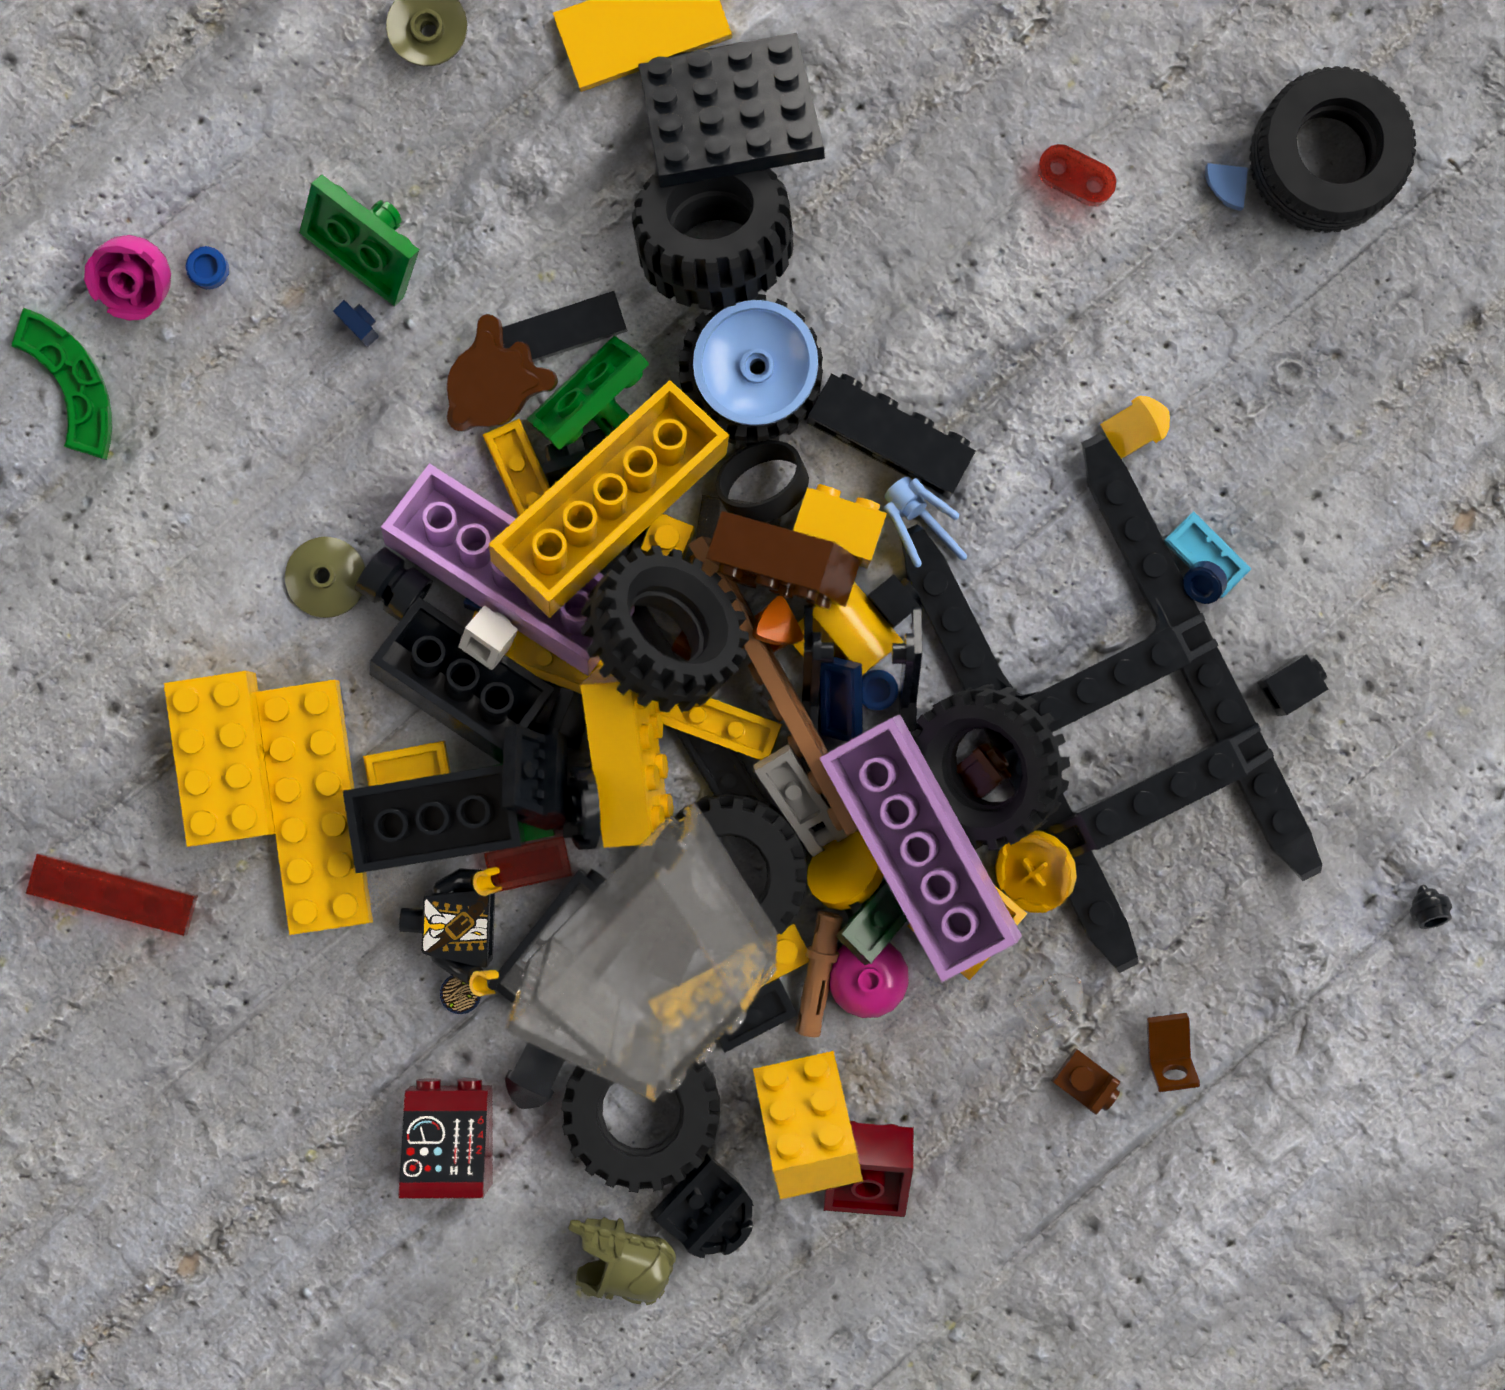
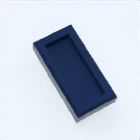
(841, 699)

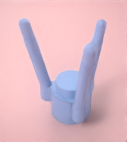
(907, 500)

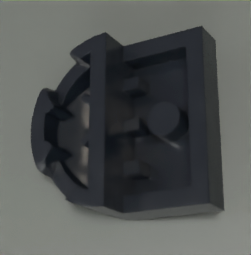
(707, 1211)

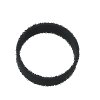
(751, 456)

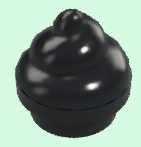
(1430, 908)

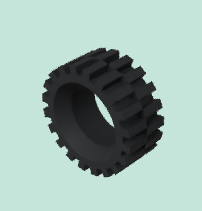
(738, 431)

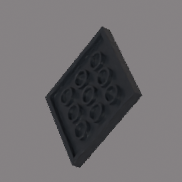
(730, 110)

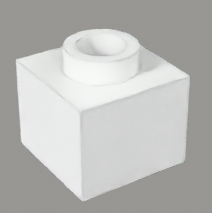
(488, 637)

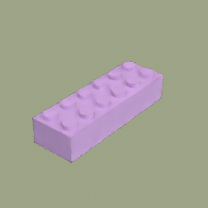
(449, 536)
(921, 848)

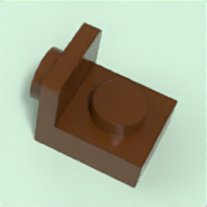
(1087, 1082)

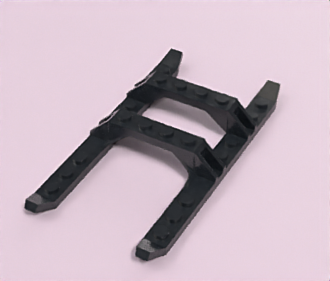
(1175, 644)

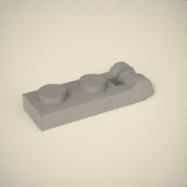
(799, 802)

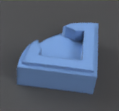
(1227, 184)

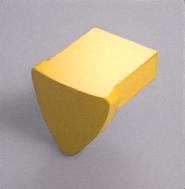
(1137, 425)

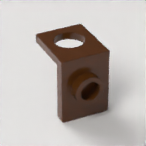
(1170, 1050)

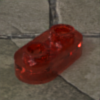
(1078, 171)

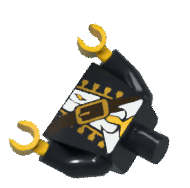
(458, 926)

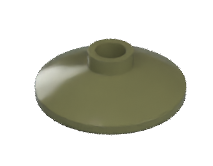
(408, 19)
(335, 595)

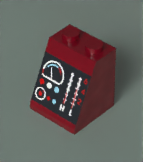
(447, 1140)

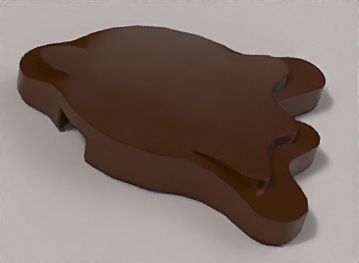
(492, 381)

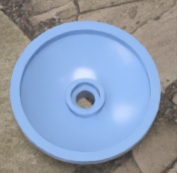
(751, 334)

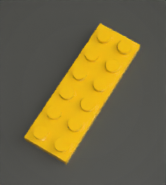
(306, 781)

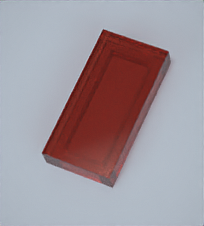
(530, 863)

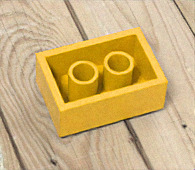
(807, 1125)

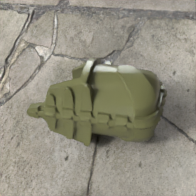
(627, 1262)

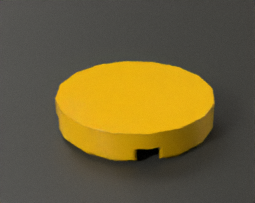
(1036, 872)
(844, 873)

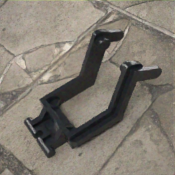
(906, 653)

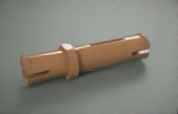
(816, 985)

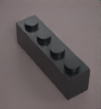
(890, 435)

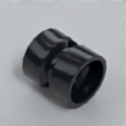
(391, 583)

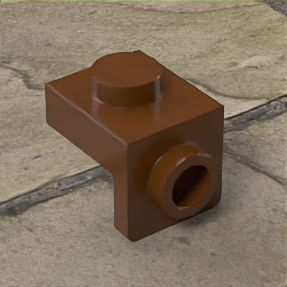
(984, 770)

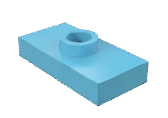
(1197, 542)

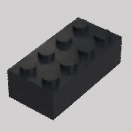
(430, 819)

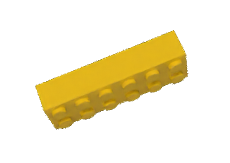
(609, 498)

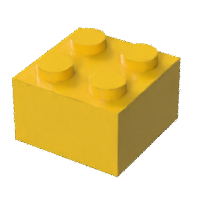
(847, 523)

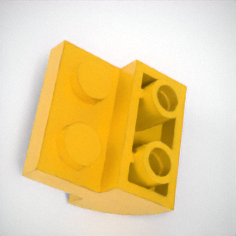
(856, 630)

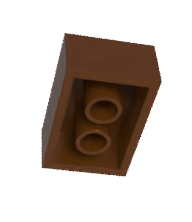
(783, 561)

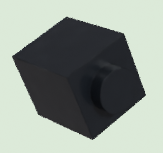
(1294, 684)

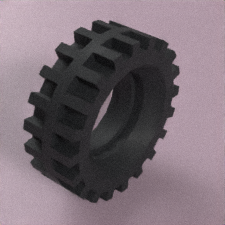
(686, 597)
(1029, 733)
(775, 841)
(641, 1166)

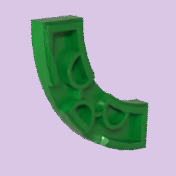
(79, 378)

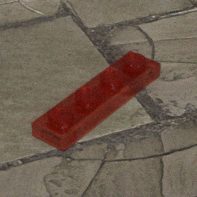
(111, 894)

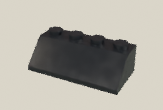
(451, 686)

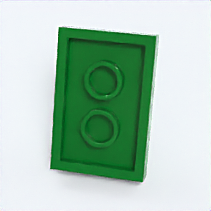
(360, 238)
(590, 395)

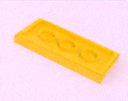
(615, 36)

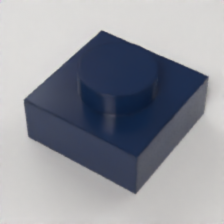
(358, 321)

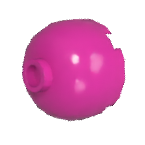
(128, 277)
(869, 988)

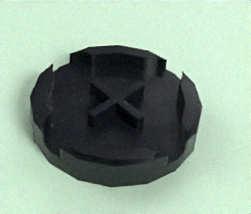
(584, 807)

